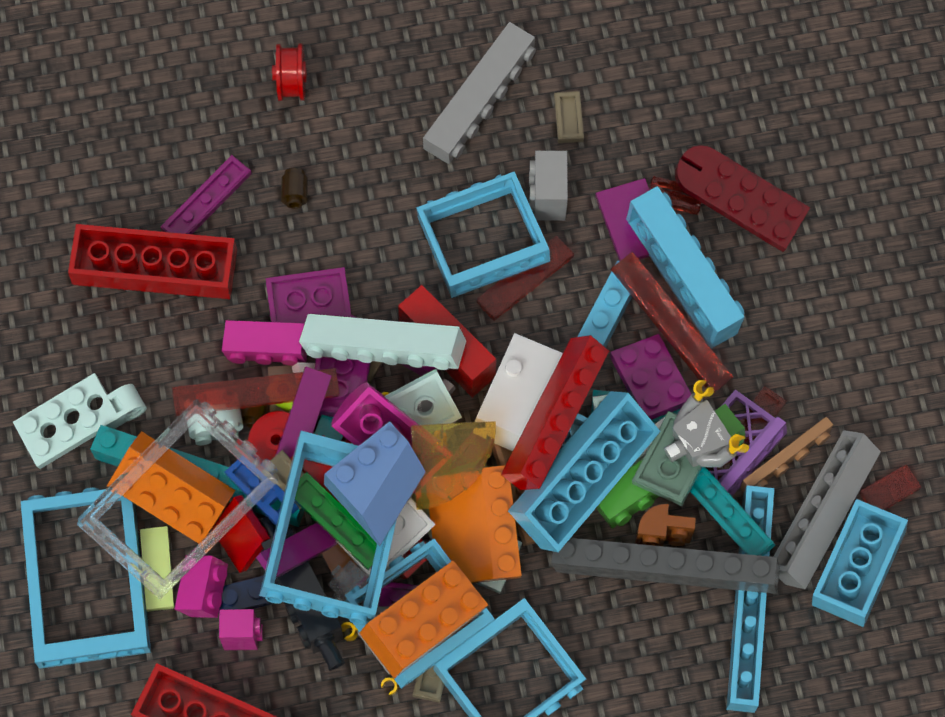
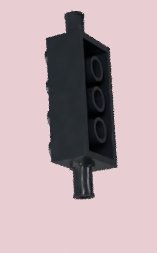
(314, 628)

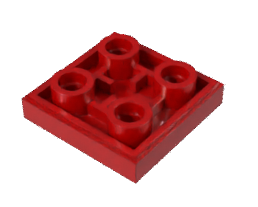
(244, 538)

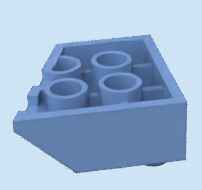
(376, 480)

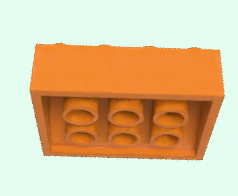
(479, 529)

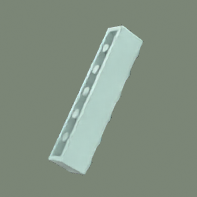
(383, 341)

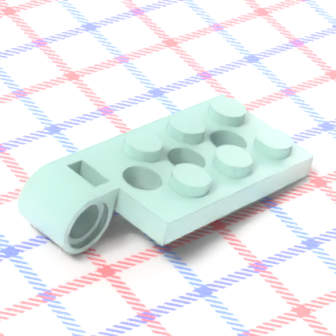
(429, 388)
(117, 408)

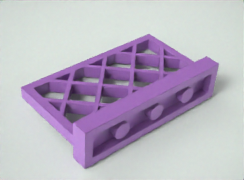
(758, 448)

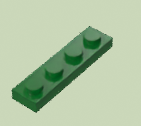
(335, 520)

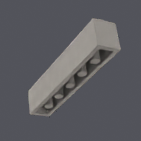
(479, 93)
(825, 508)

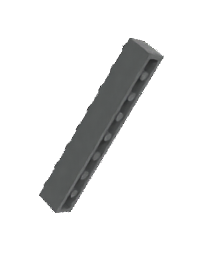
(668, 565)

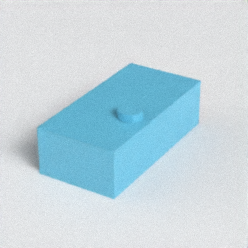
(859, 562)

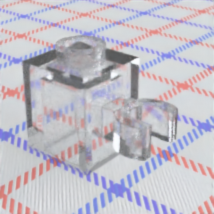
(346, 579)

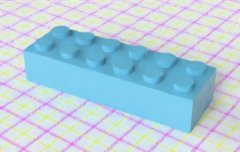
(685, 267)
(585, 471)

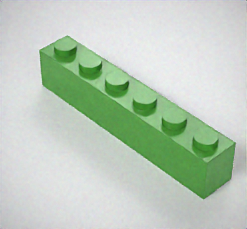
(628, 499)

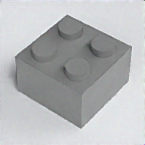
(548, 185)

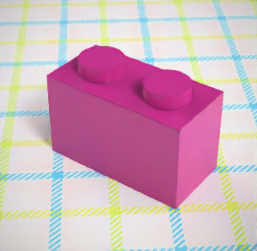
(202, 588)
(240, 629)

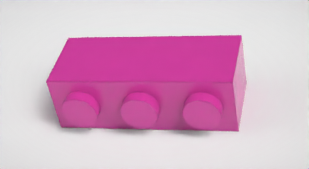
(263, 342)

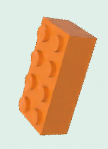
(176, 491)
(423, 619)

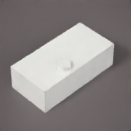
(517, 388)

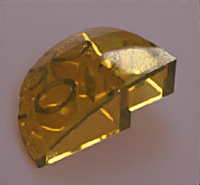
(451, 457)

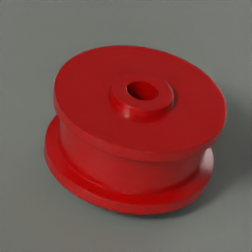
(290, 72)
(267, 433)

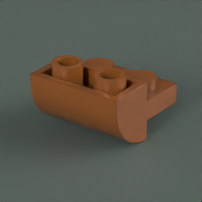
(659, 527)

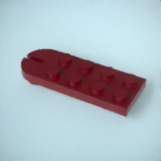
(740, 195)

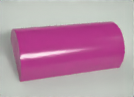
(366, 413)

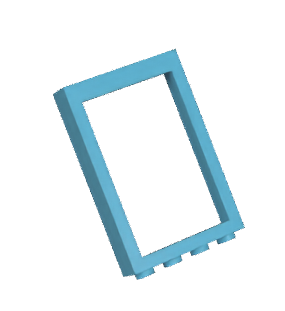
(327, 452)
(90, 648)

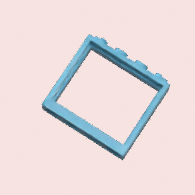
(500, 267)
(438, 559)
(519, 610)

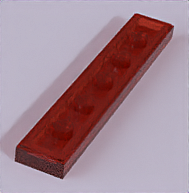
(671, 322)
(247, 392)

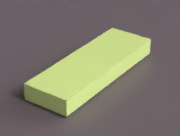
(156, 553)

